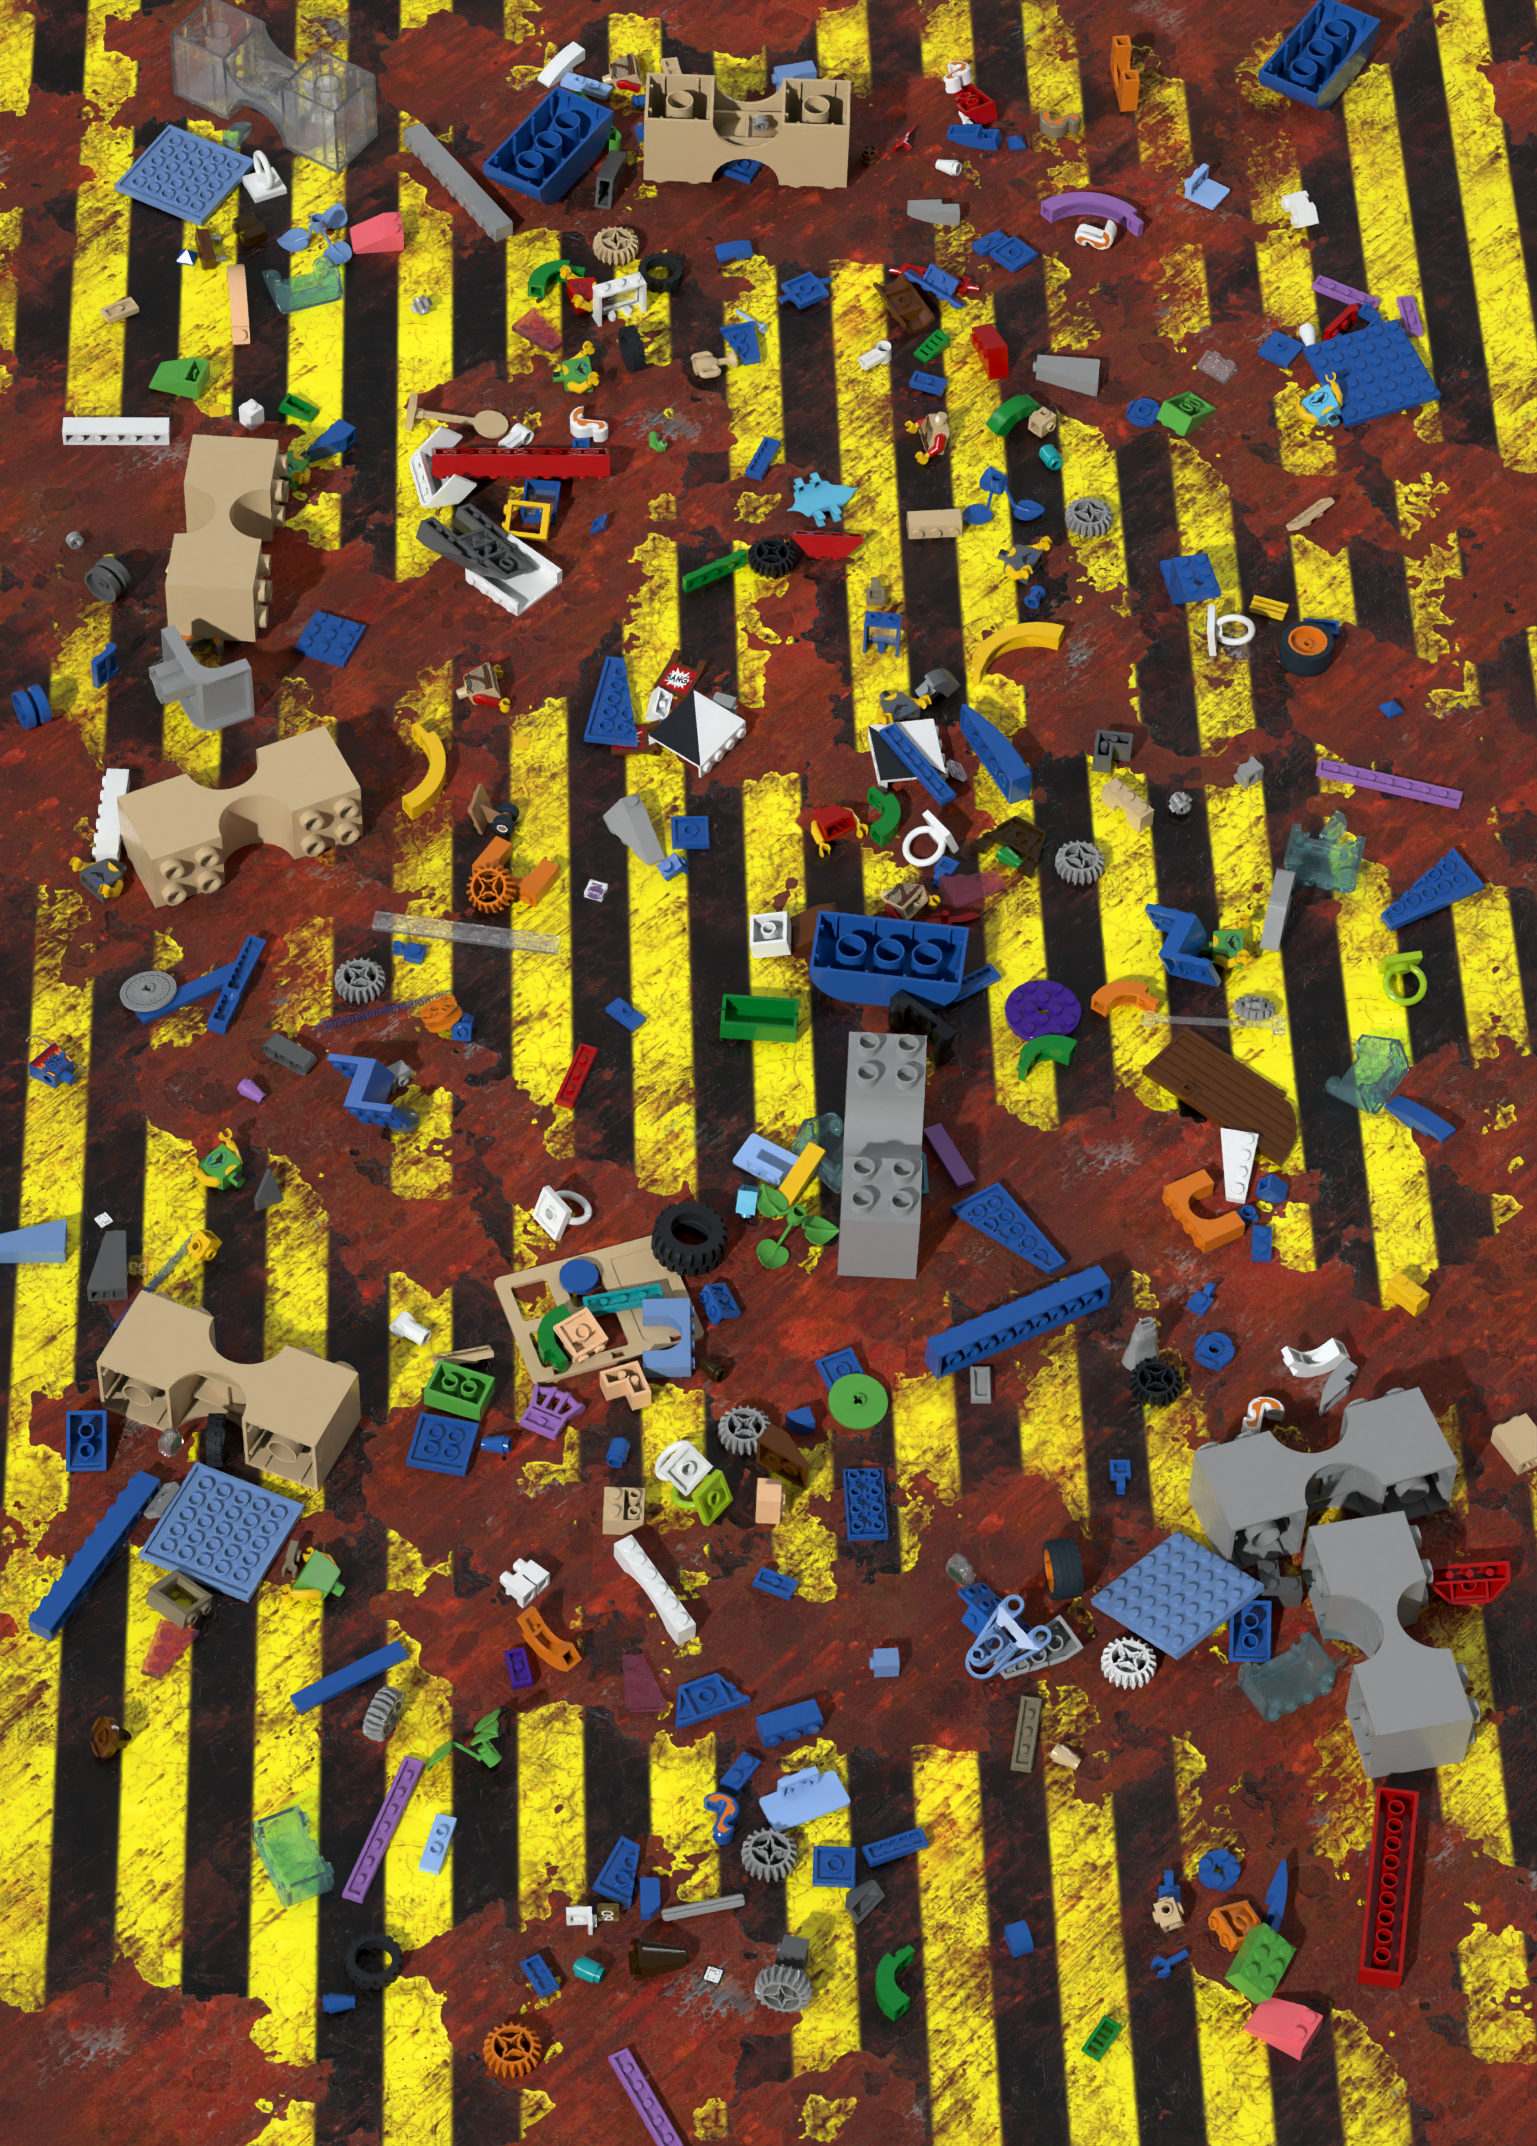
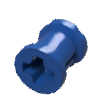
(638, 101)
(1035, 597)

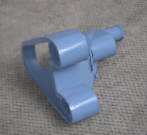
(981, 1654)

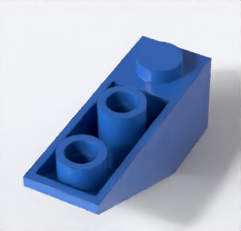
(333, 441)

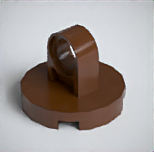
(107, 1737)

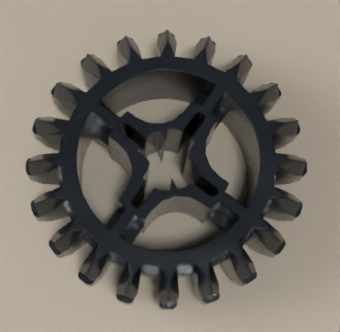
(771, 562)
(1156, 1389)

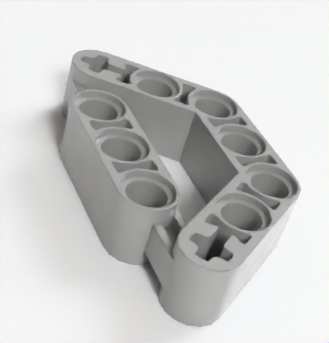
(1278, 909)

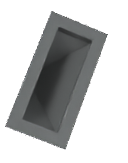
(268, 1192)
(862, 1900)

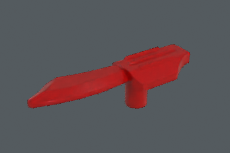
(903, 142)
(945, 919)

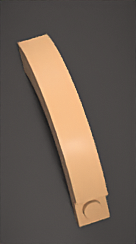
(238, 304)

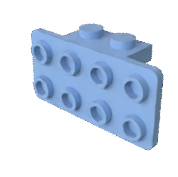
(765, 1160)
(803, 1798)

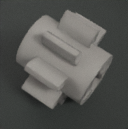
(421, 305)
(1180, 803)

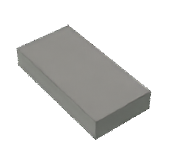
(980, 1385)

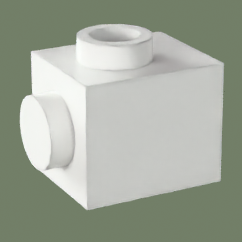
(251, 414)

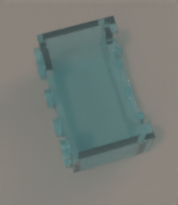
(1323, 862)
(1288, 1679)
(291, 1856)

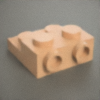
(581, 1335)

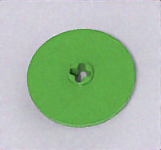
(858, 1415)

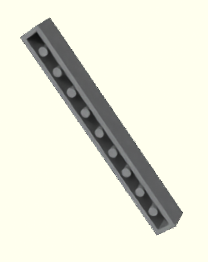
(458, 182)

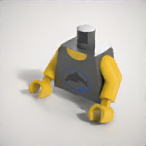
(1024, 561)
(900, 707)
(100, 877)

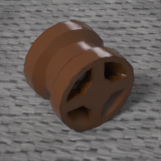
(869, 155)

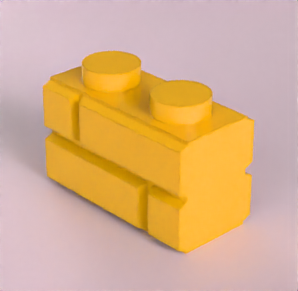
(1408, 1293)

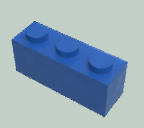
(789, 1723)

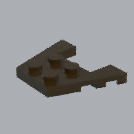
(1021, 837)

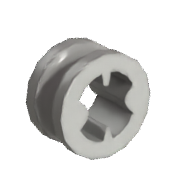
(760, 123)
(74, 540)

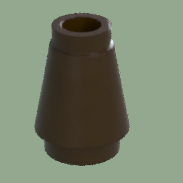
(714, 1370)

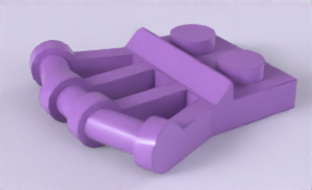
(545, 1421)

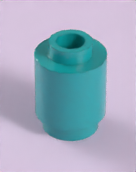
(1050, 457)
(589, 1970)

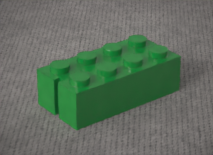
(759, 1018)

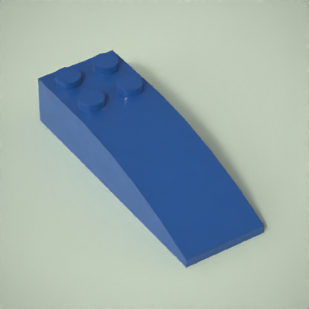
(996, 755)

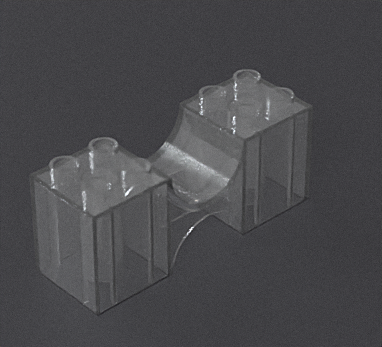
(317, 106)

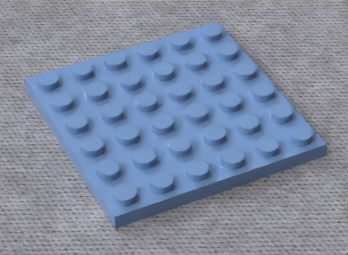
(185, 175)
(222, 1531)
(1177, 1595)

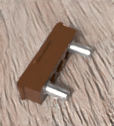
(205, 248)

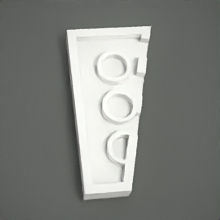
(1238, 1160)

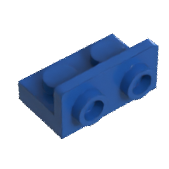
(718, 1302)

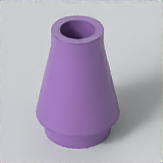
(250, 1090)

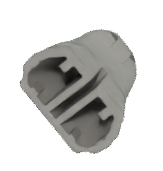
(1142, 1344)

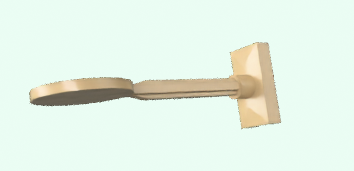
(486, 423)

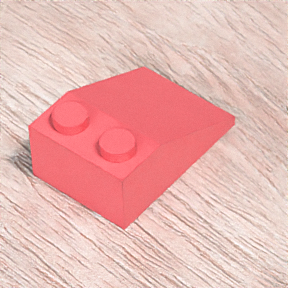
(378, 234)
(1285, 2026)

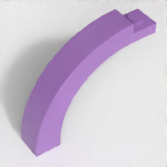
(1092, 204)

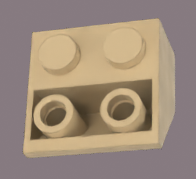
(623, 1509)

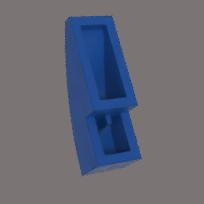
(975, 136)

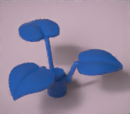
(997, 483)

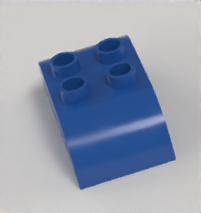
(1321, 54)
(551, 147)
(877, 956)

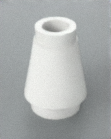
(950, 167)
(1308, 334)

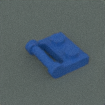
(104, 666)

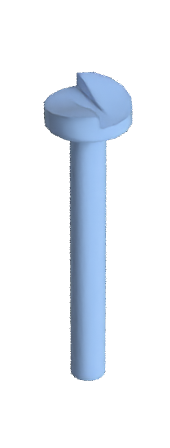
(762, 327)

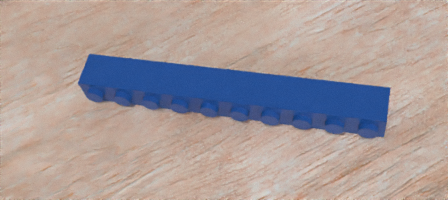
(94, 1555)

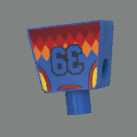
(53, 1067)

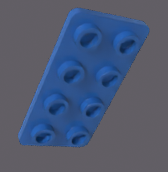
(982, 1606)

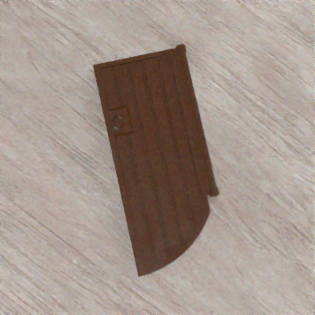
(1226, 1092)

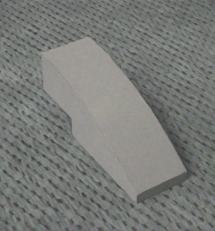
(934, 211)
(1337, 1385)

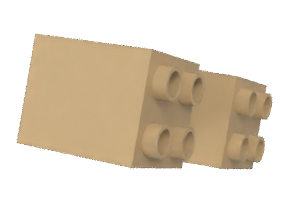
(698, 128)
(219, 563)
(186, 832)
(290, 1408)

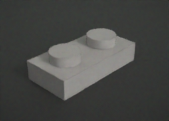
(161, 1500)

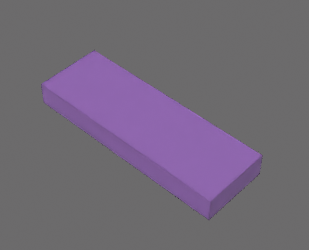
(1409, 316)

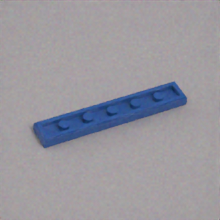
(917, 764)
(190, 993)
(348, 1677)

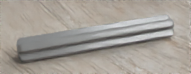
(703, 1907)

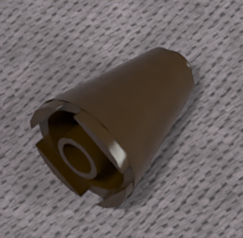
(655, 1958)

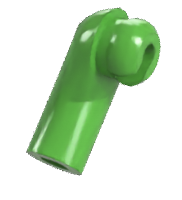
(655, 444)

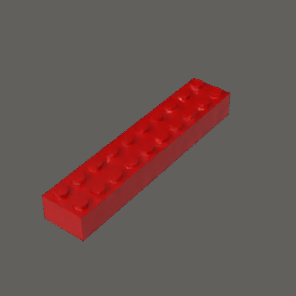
(521, 462)
(1388, 1887)

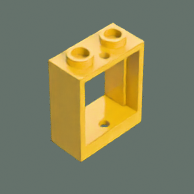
(545, 522)

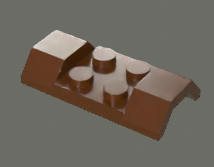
(905, 304)

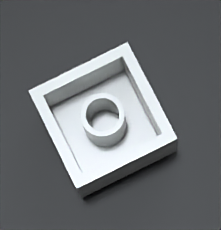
(770, 934)

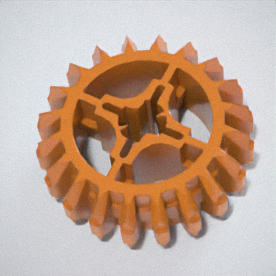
(502, 878)
(514, 2058)

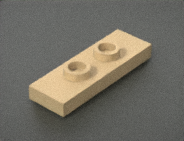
(1312, 512)
(469, 1355)

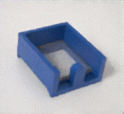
(541, 492)
(882, 630)

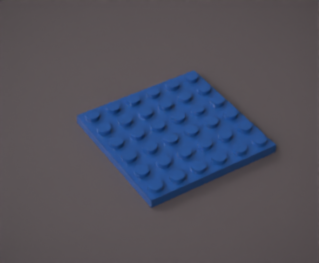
(1374, 372)

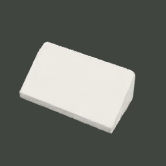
(658, 705)

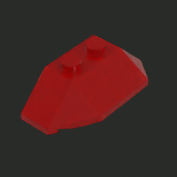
(827, 543)
(1470, 1581)

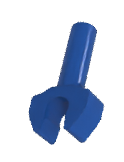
(1167, 1963)

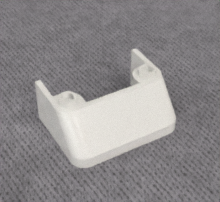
(434, 491)

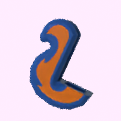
(728, 1817)

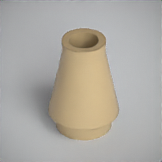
(1064, 1756)

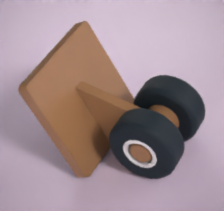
(483, 813)

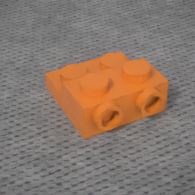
(1233, 1923)

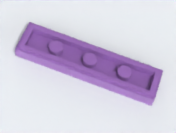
(1344, 293)
(949, 1156)

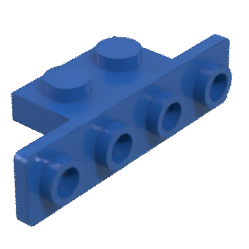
(939, 282)

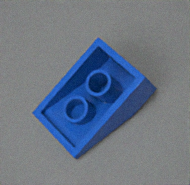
(87, 1440)
(1251, 1633)

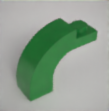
(549, 274)
(1010, 413)
(888, 825)
(1044, 1048)
(547, 1338)
(888, 1995)

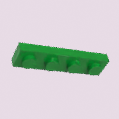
(714, 570)

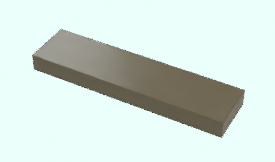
(1026, 1734)

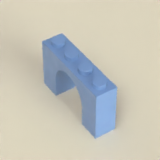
(800, 70)
(677, 1360)

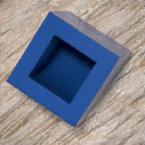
(1271, 1189)
(800, 1421)
(1018, 1938)

